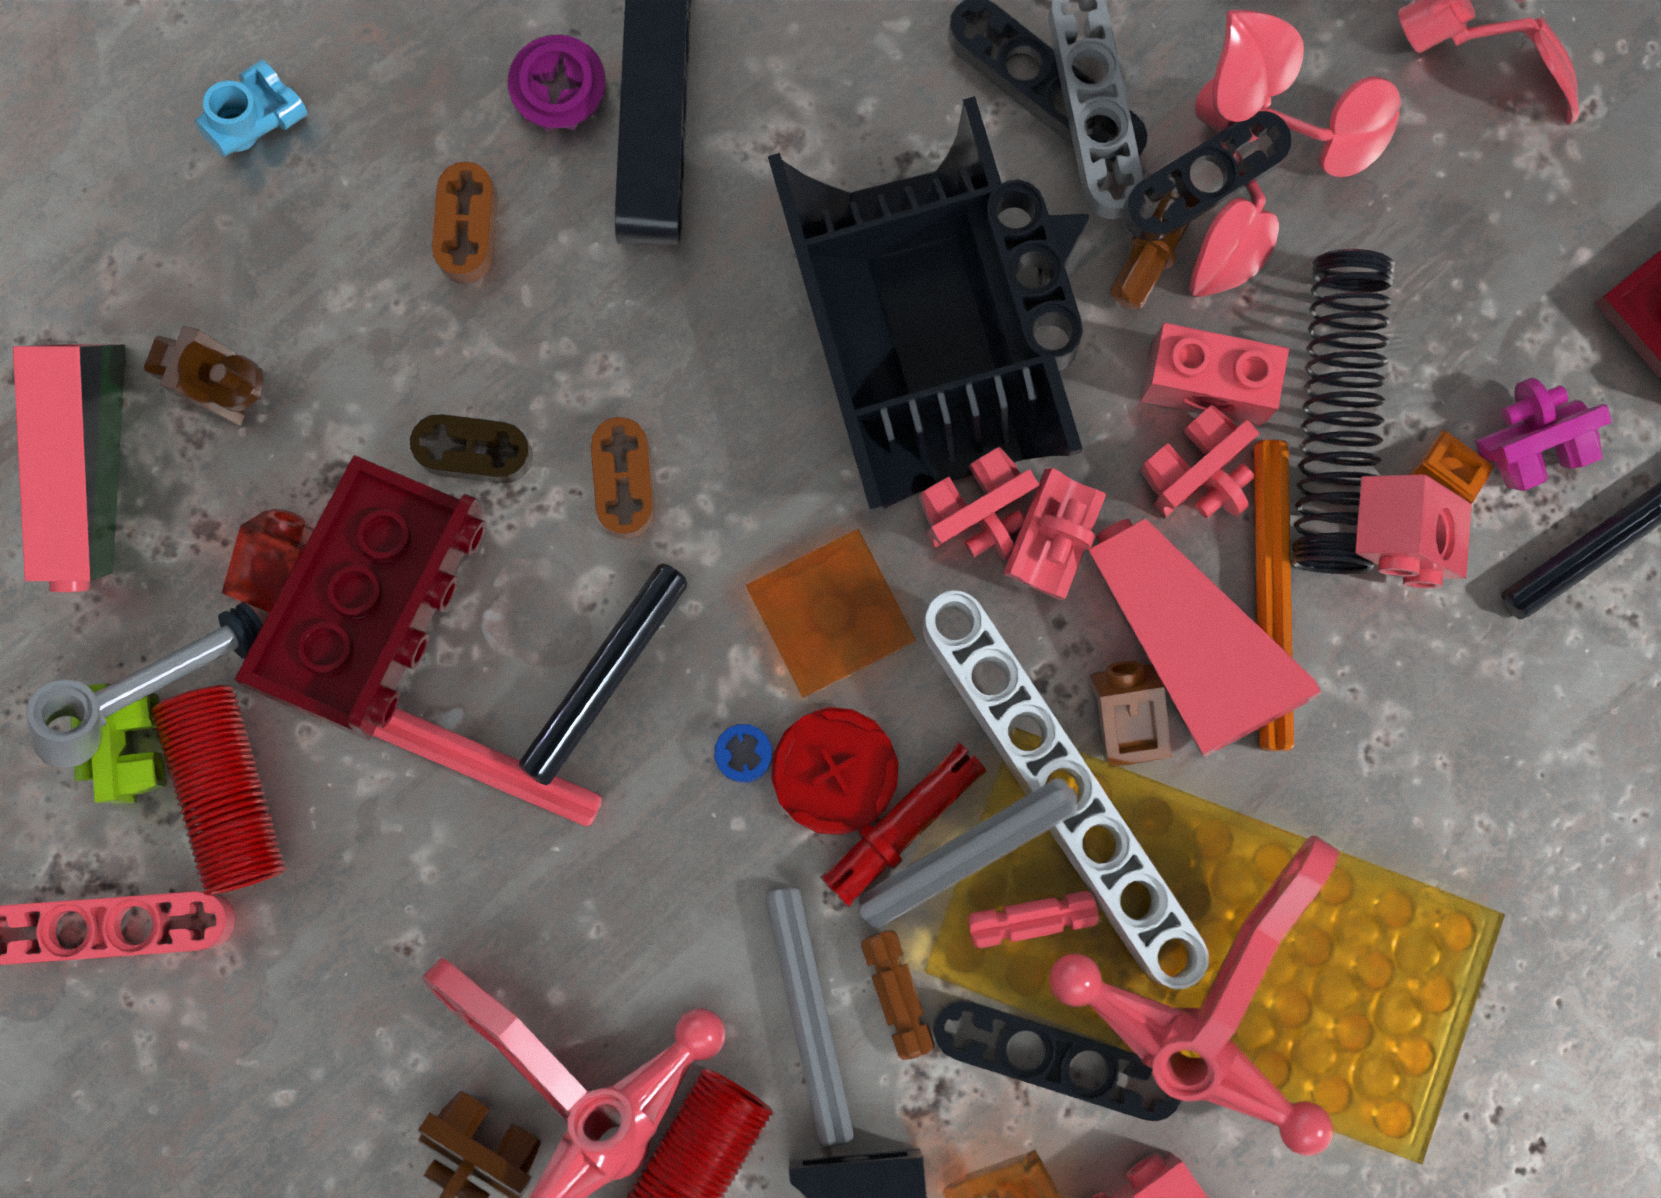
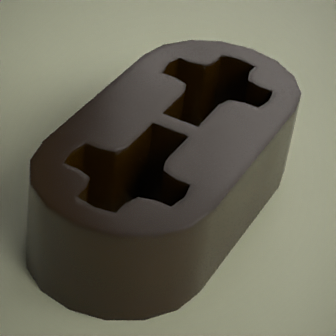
(473, 434)

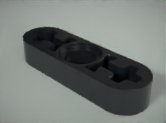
(1235, 138)

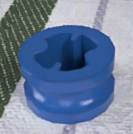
(724, 757)

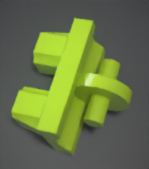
(114, 768)

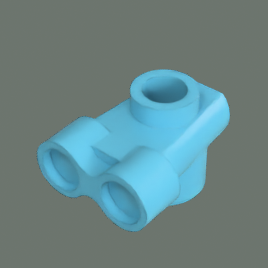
(247, 109)

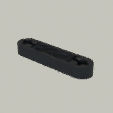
(1033, 94)
(1054, 1065)

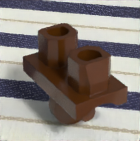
(206, 374)
(452, 1138)

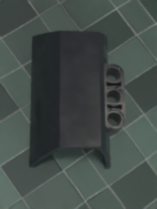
(930, 320)

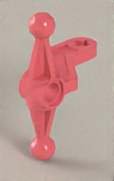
(1223, 1070)
(633, 1103)

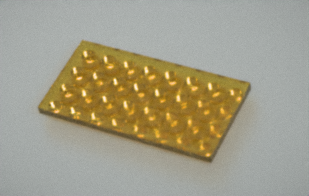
(1354, 1005)

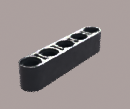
(652, 122)

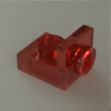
(265, 557)

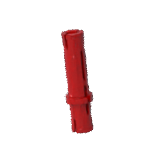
(902, 825)

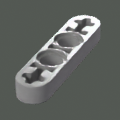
(1088, 100)

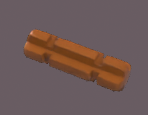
(897, 995)

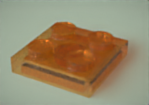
(830, 614)

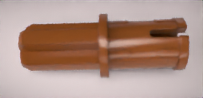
(1146, 262)

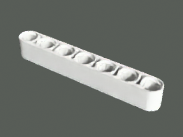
(1057, 753)

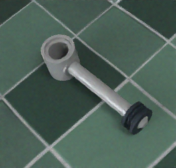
(77, 700)

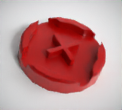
(834, 771)

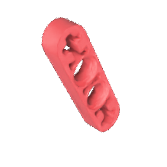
(104, 927)

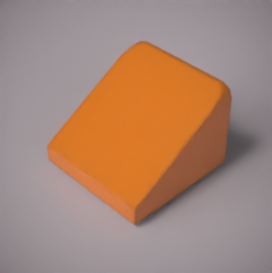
(1454, 466)

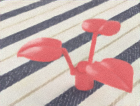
(1434, 21)
(1260, 62)

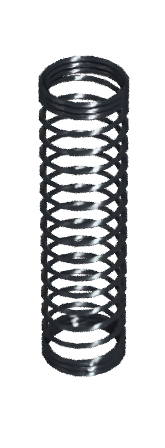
(1336, 550)

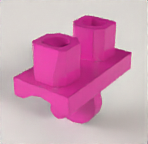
(1567, 427)

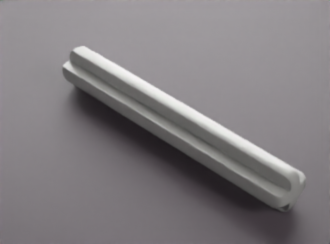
(968, 853)
(809, 1017)

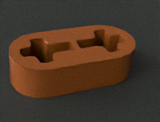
(478, 224)
(607, 479)

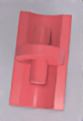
(1220, 443)
(1001, 485)
(1055, 534)

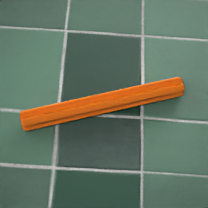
(1274, 567)

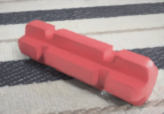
(1033, 919)

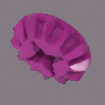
(539, 63)

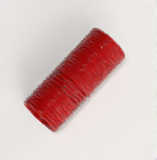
(221, 784)
(704, 1141)

